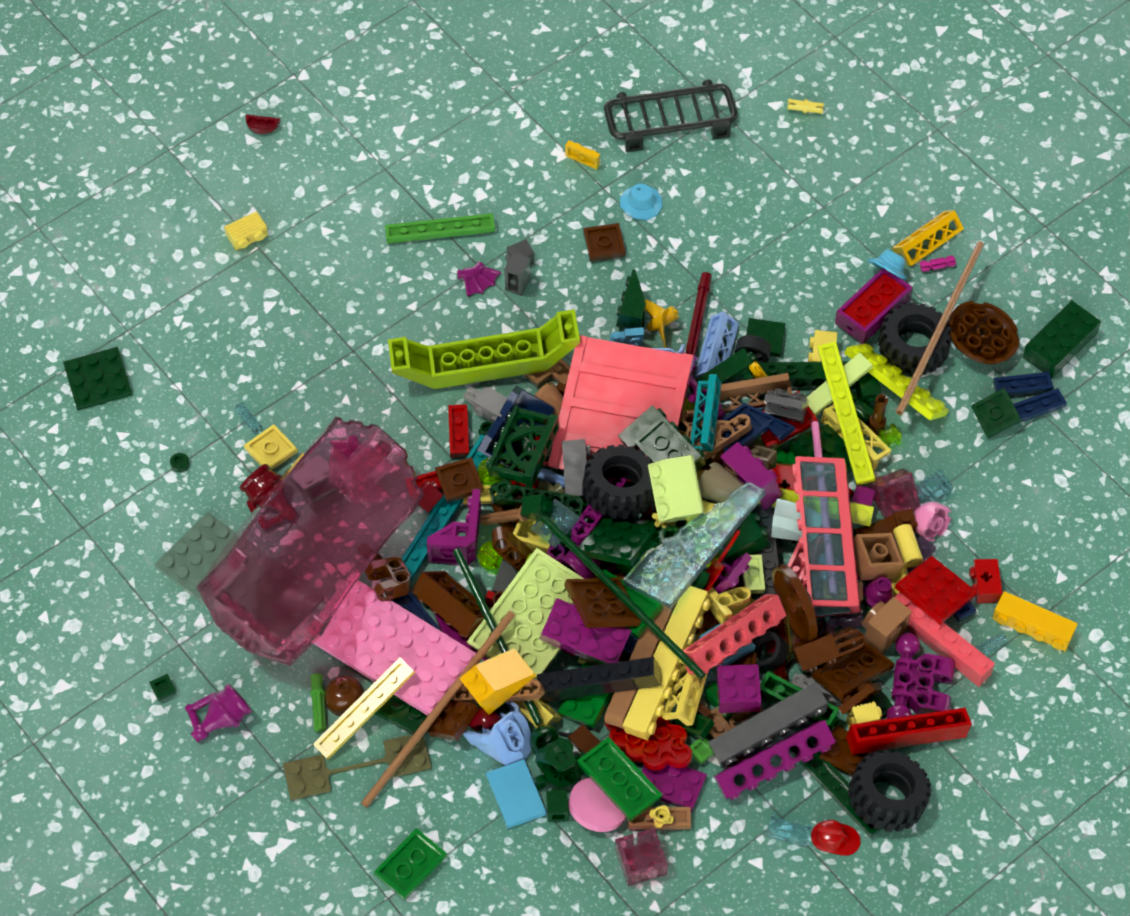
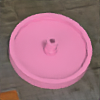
(593, 808)

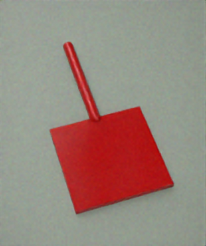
(716, 567)

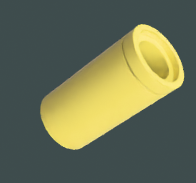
(908, 545)

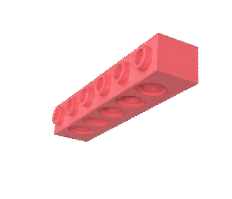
(736, 632)

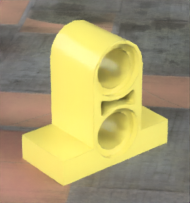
(728, 603)

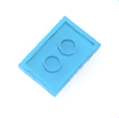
(515, 794)

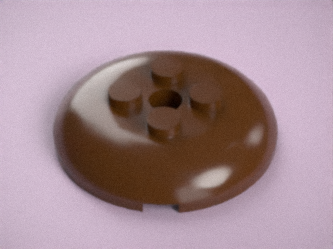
(983, 332)

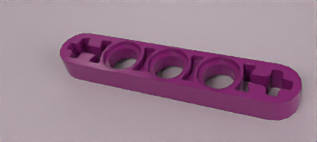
(591, 513)

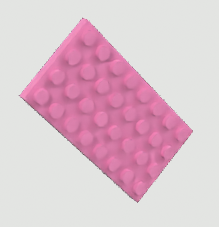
(377, 633)

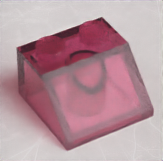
(895, 492)

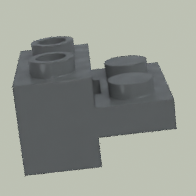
(796, 405)

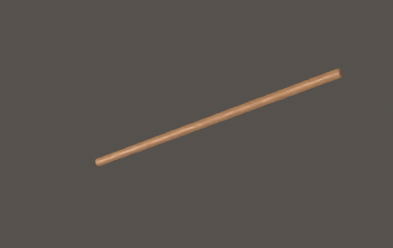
(939, 329)
(436, 711)

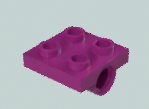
(731, 573)

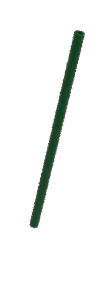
(490, 621)

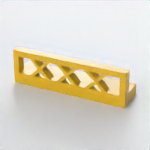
(924, 232)

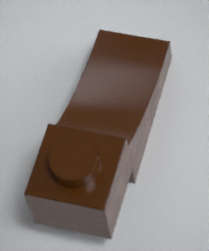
(890, 523)

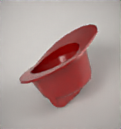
(835, 838)

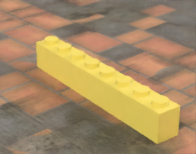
(681, 629)

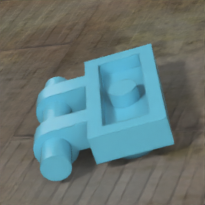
(629, 336)

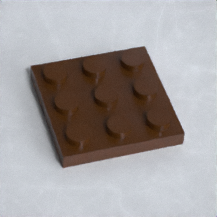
(598, 604)

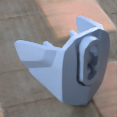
(507, 740)

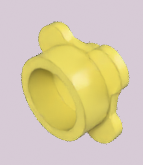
(664, 811)

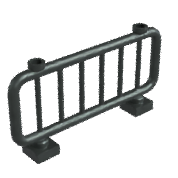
(634, 139)

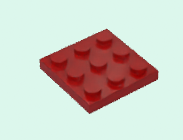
(935, 590)

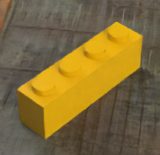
(1034, 621)

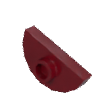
(262, 124)

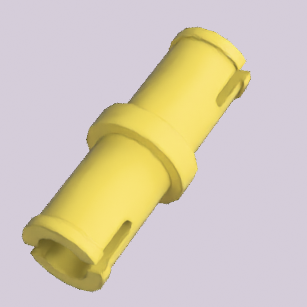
(805, 106)

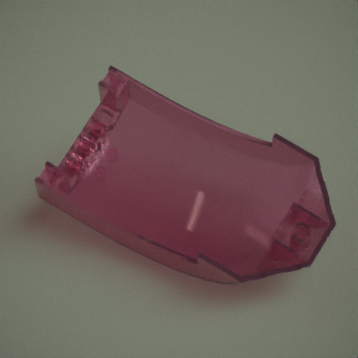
(310, 540)

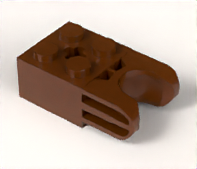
(826, 648)

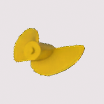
(660, 318)

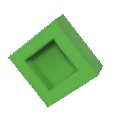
(701, 750)

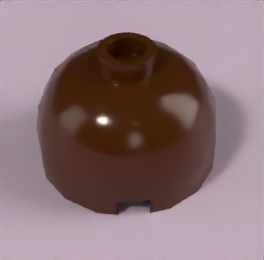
(342, 694)

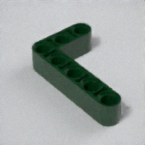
(566, 499)

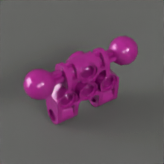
(940, 671)

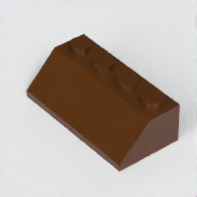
(449, 600)

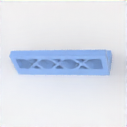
(713, 342)

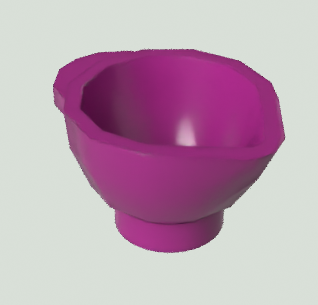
(879, 590)

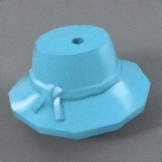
(641, 202)
(891, 262)

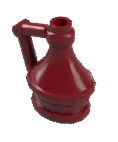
(258, 485)

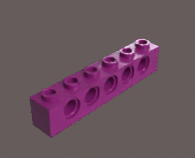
(818, 730)

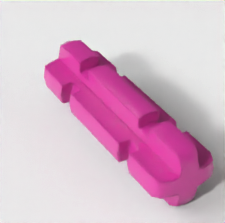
(938, 263)

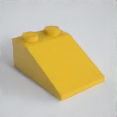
(497, 679)

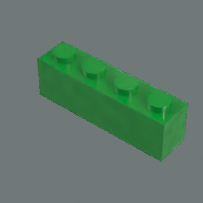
(777, 689)

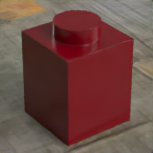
(431, 495)

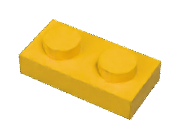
(582, 154)

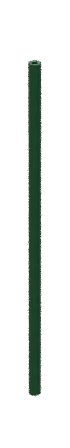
(624, 598)

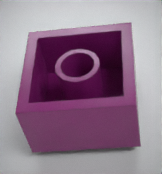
(738, 688)

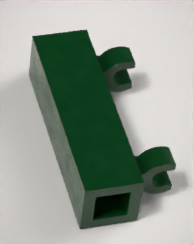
(732, 369)

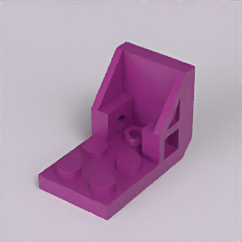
(446, 540)

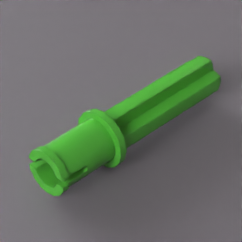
(317, 694)

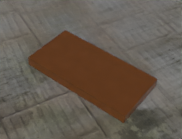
(853, 670)

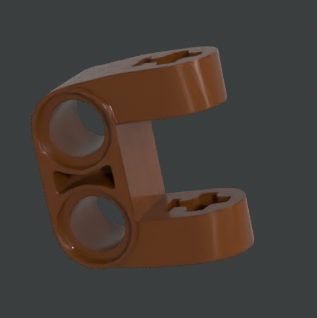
(396, 575)

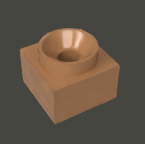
(877, 556)
(886, 624)

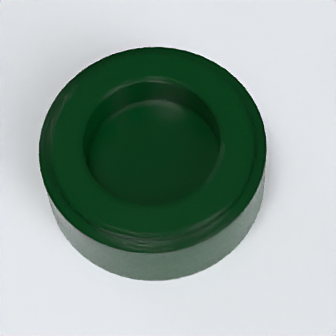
(179, 462)

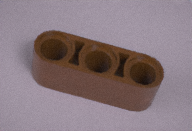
(510, 547)

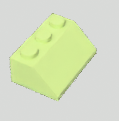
(675, 489)

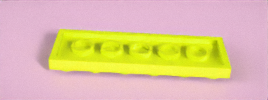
(897, 382)

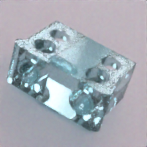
(934, 488)

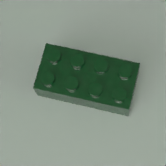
(1061, 339)

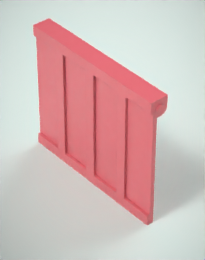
(613, 387)

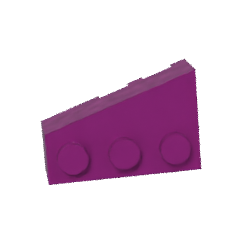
(746, 468)

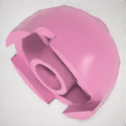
(932, 520)

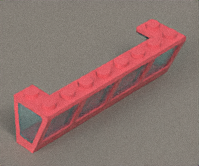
(826, 535)

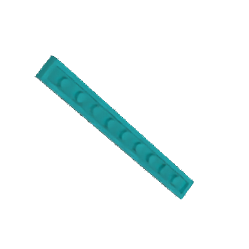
(438, 519)

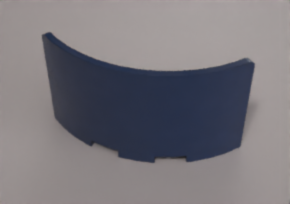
(524, 400)

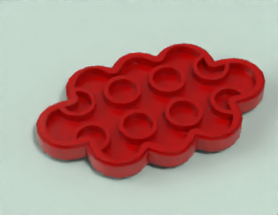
(662, 748)

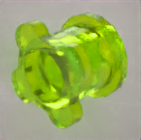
(890, 435)

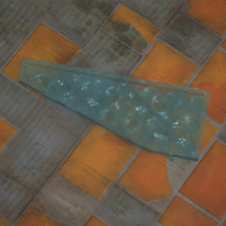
(678, 561)

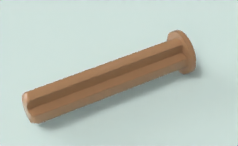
(502, 517)

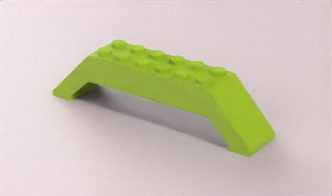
(486, 356)

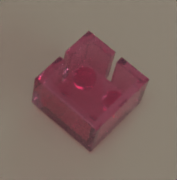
(641, 861)

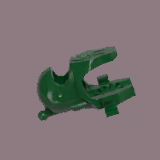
(554, 759)

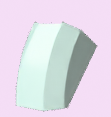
(785, 521)

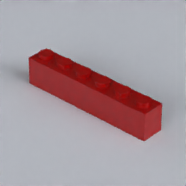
(908, 731)

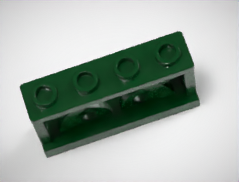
(532, 468)

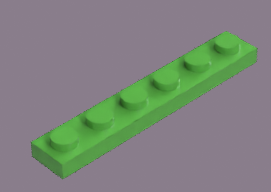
(439, 228)

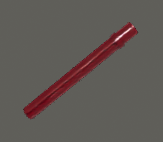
(698, 314)

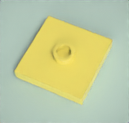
(270, 447)

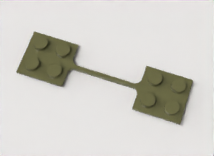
(310, 776)

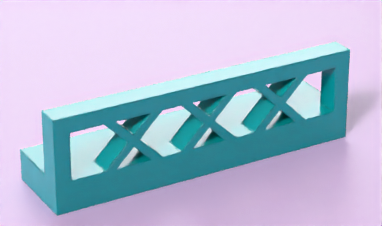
(710, 414)

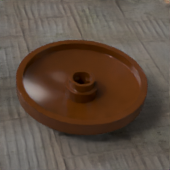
(795, 602)

